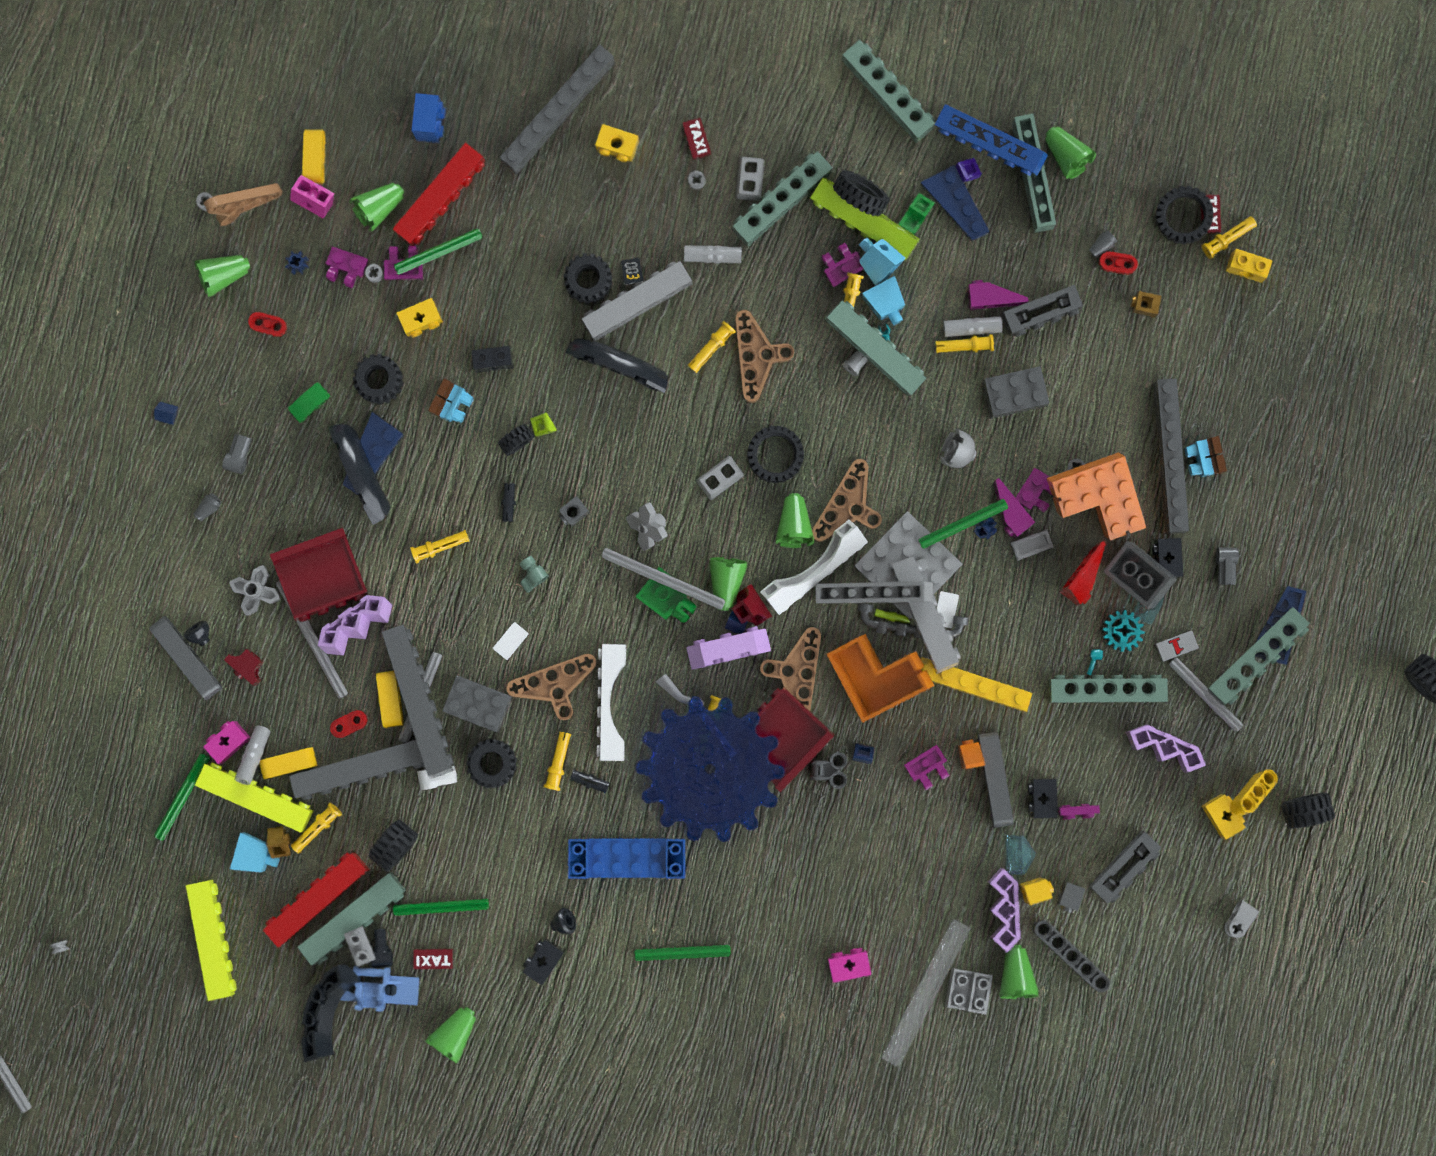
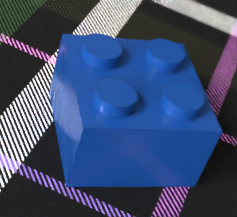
(428, 118)

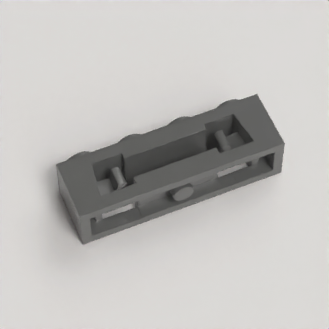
(1014, 324)
(1125, 880)

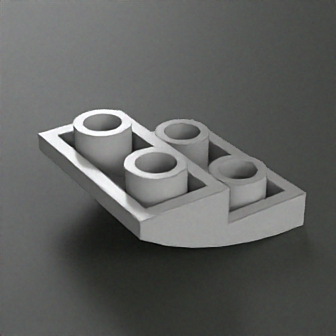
(968, 991)

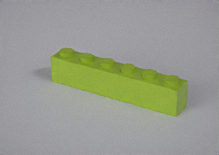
(870, 226)

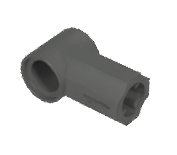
(236, 458)
(1227, 559)

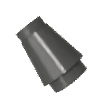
(1102, 244)
(208, 506)

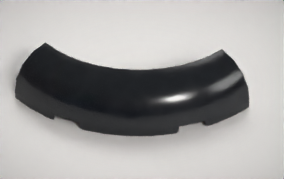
(619, 362)
(360, 472)
(321, 1009)

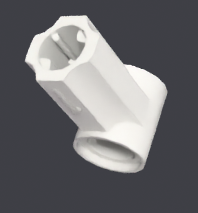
(428, 783)

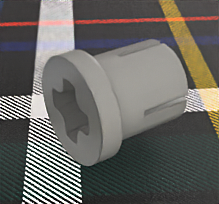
(855, 363)

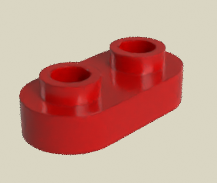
(1117, 263)
(268, 324)
(348, 724)

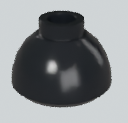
(198, 633)
(563, 921)

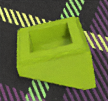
(542, 425)

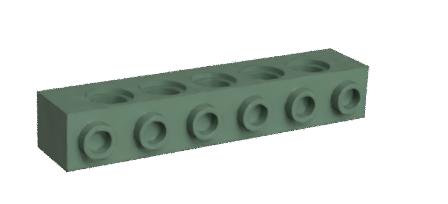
(852, 59)
(748, 233)
(1292, 619)
(1158, 690)

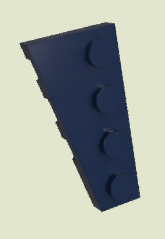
(956, 201)
(378, 442)
(1291, 598)

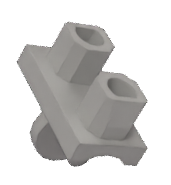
(359, 946)

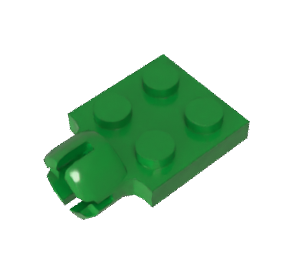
(665, 600)

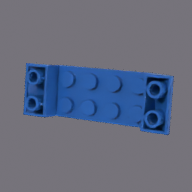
(626, 858)

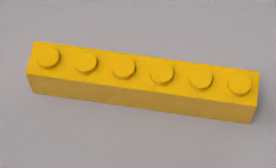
(979, 686)

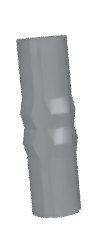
(713, 254)
(973, 326)
(252, 755)

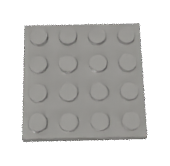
(902, 543)

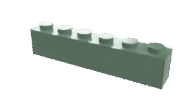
(1035, 186)
(875, 348)
(357, 914)

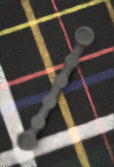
(902, 629)

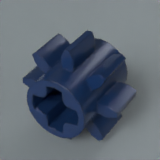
(302, 262)
(985, 528)

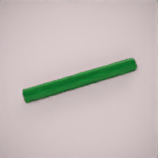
(437, 251)
(963, 523)
(181, 797)
(441, 907)
(682, 953)

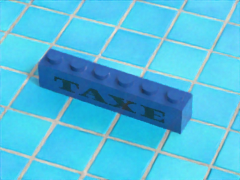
(991, 140)

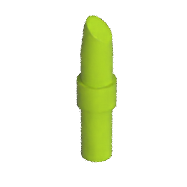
(891, 616)

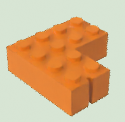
(1100, 485)
(872, 686)

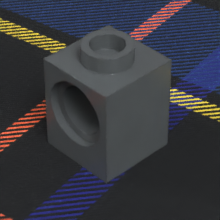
(574, 503)
(1070, 897)

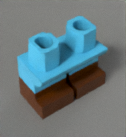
(453, 394)
(1204, 465)

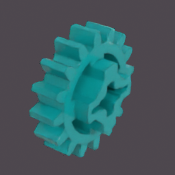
(1123, 639)

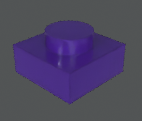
(968, 170)

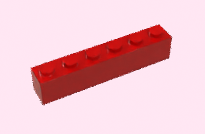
(439, 194)
(316, 899)

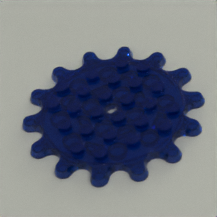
(706, 798)

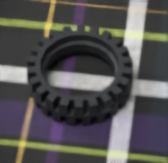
(1182, 192)
(861, 193)
(780, 432)

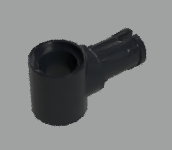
(382, 953)

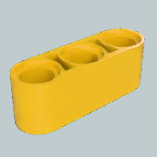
(314, 155)
(389, 699)
(288, 763)
(1247, 796)

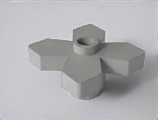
(648, 525)
(258, 579)

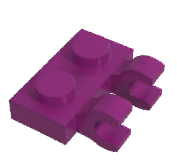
(345, 262)
(389, 271)
(837, 272)
(1032, 489)
(925, 763)
(1087, 811)

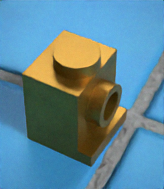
(1151, 300)
(278, 842)

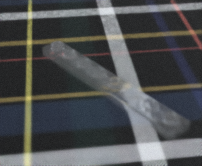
(925, 993)

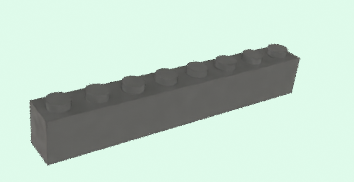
(557, 109)
(1171, 456)
(417, 701)
(356, 770)

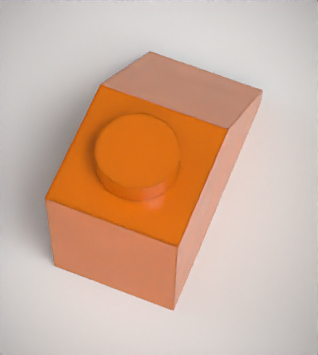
(970, 754)

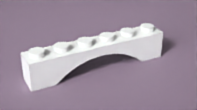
(844, 543)
(613, 661)

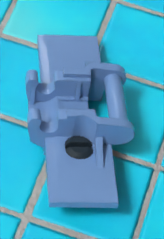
(376, 995)

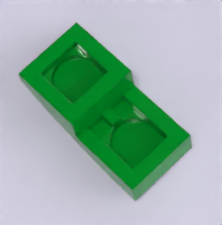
(916, 213)
(308, 402)

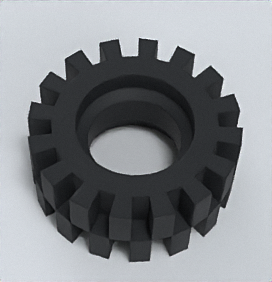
(516, 439)

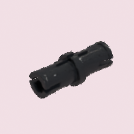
(508, 502)
(602, 785)

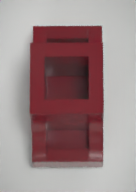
(750, 607)
(246, 666)

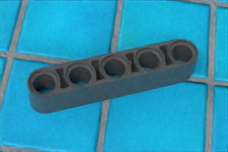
(185, 658)
(995, 780)
(1079, 960)

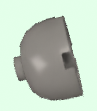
(958, 449)

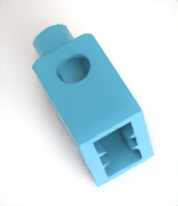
(879, 260)
(885, 300)
(252, 854)

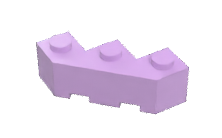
(354, 624)
(728, 648)
(1166, 747)
(1006, 909)

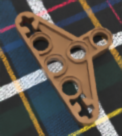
(231, 205)
(758, 365)
(852, 497)
(798, 663)
(545, 688)

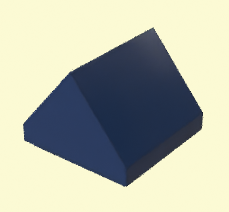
(165, 413)
(734, 624)
(863, 754)

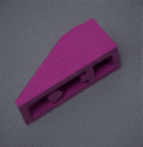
(988, 295)
(1015, 517)

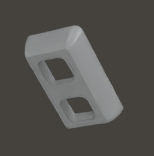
(756, 177)
(724, 482)

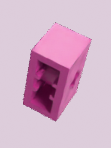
(312, 196)
(221, 752)
(858, 969)

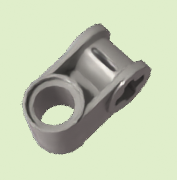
(1242, 917)

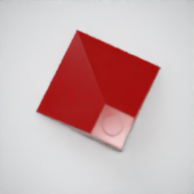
(1082, 580)

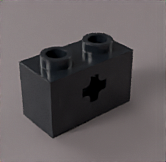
(492, 359)
(1173, 549)
(1049, 808)
(541, 972)

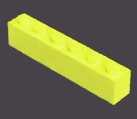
(254, 797)
(210, 940)

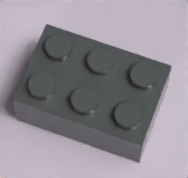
(1015, 392)
(1140, 575)
(477, 703)

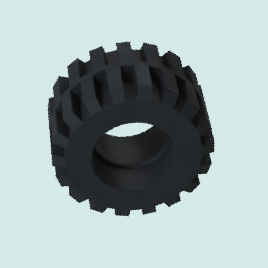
(588, 263)
(389, 390)
(1422, 676)
(479, 775)
(1308, 810)
(393, 845)

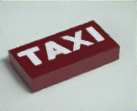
(696, 138)
(1216, 224)
(433, 958)

